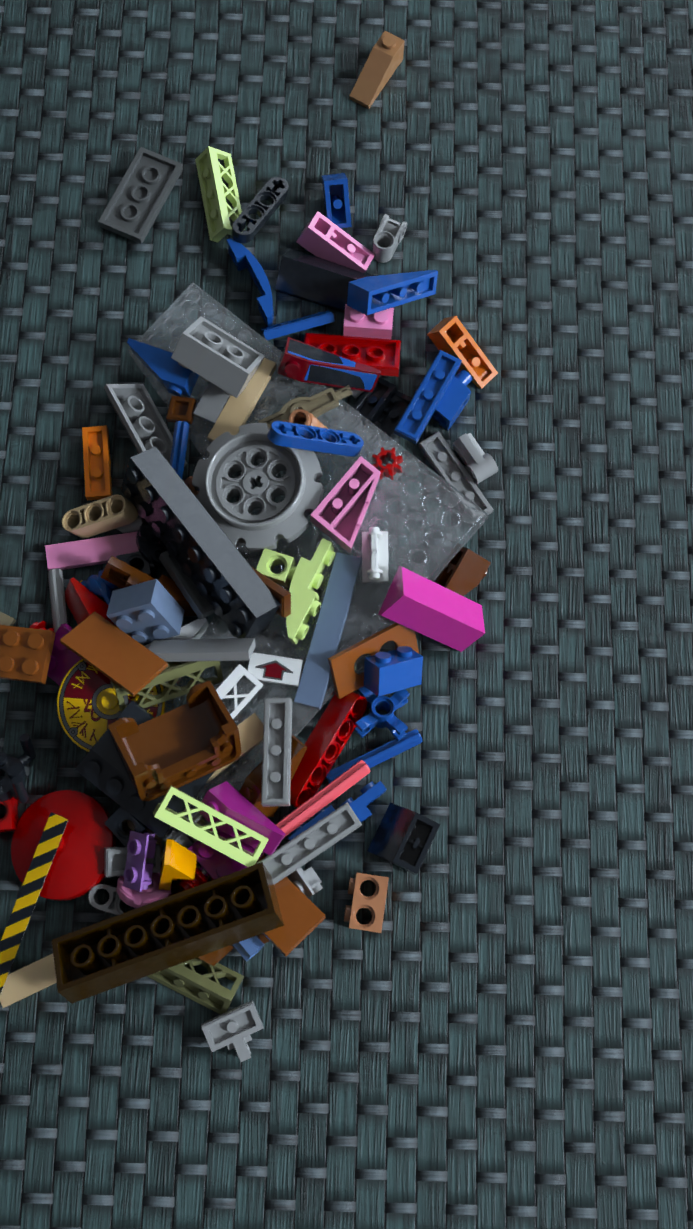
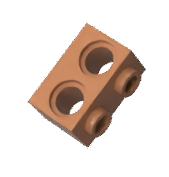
(374, 903)

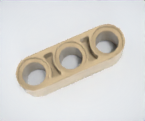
(100, 516)

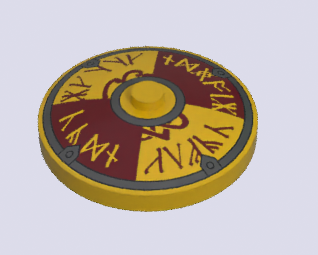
(89, 704)

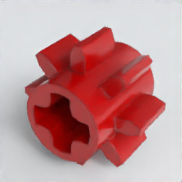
(383, 458)

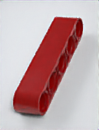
(325, 745)

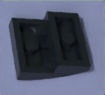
(383, 406)

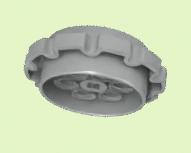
(277, 520)

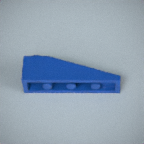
(388, 291)

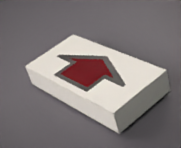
(276, 669)

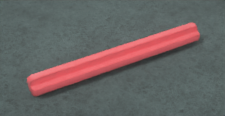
(323, 797)

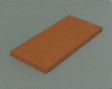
(114, 653)

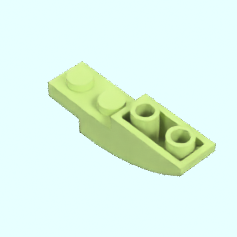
(303, 598)

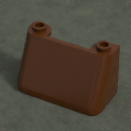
(178, 743)

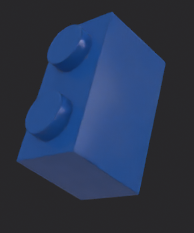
(393, 670)

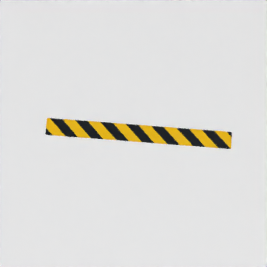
(29, 893)

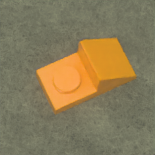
(176, 864)

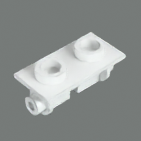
(375, 556)

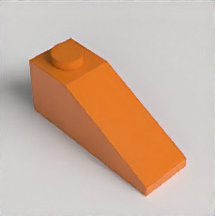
(455, 340)

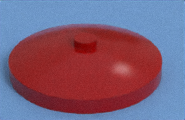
(80, 854)

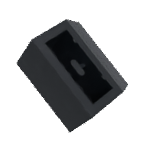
(404, 838)

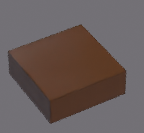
(181, 409)

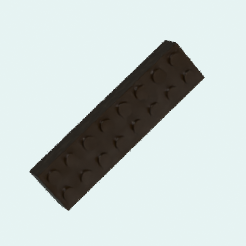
(166, 933)

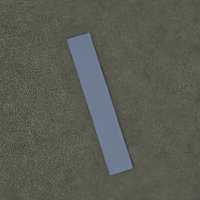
(328, 630)

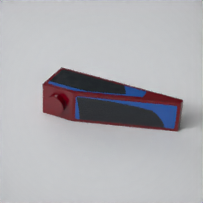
(322, 367)

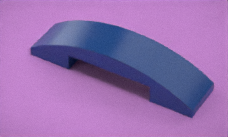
(245, 259)

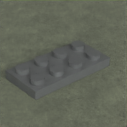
(141, 195)

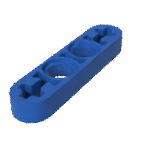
(315, 438)

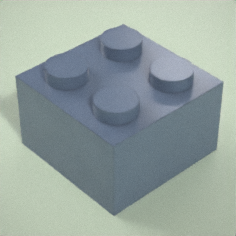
(146, 612)

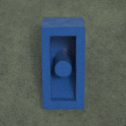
(336, 199)

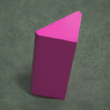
(433, 610)

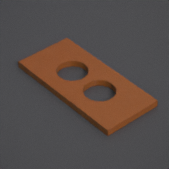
(343, 663)

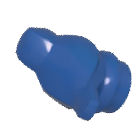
(99, 586)

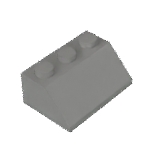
(217, 356)

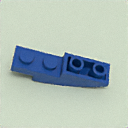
(359, 806)

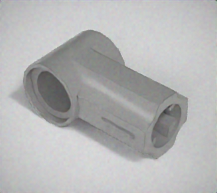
(477, 463)

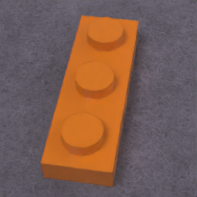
(96, 462)

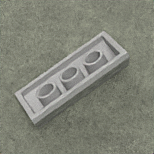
(140, 418)

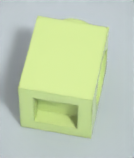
(270, 559)

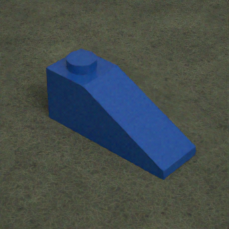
(164, 368)

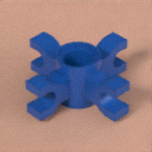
(389, 720)

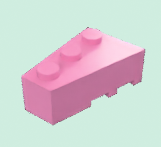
(347, 503)

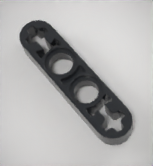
(263, 211)

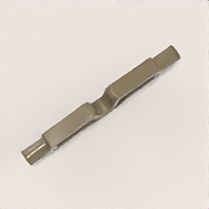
(316, 404)

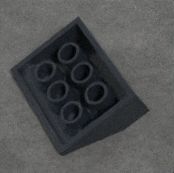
(108, 773)

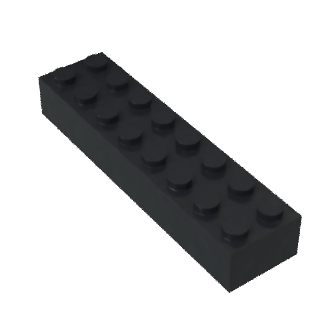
(199, 545)

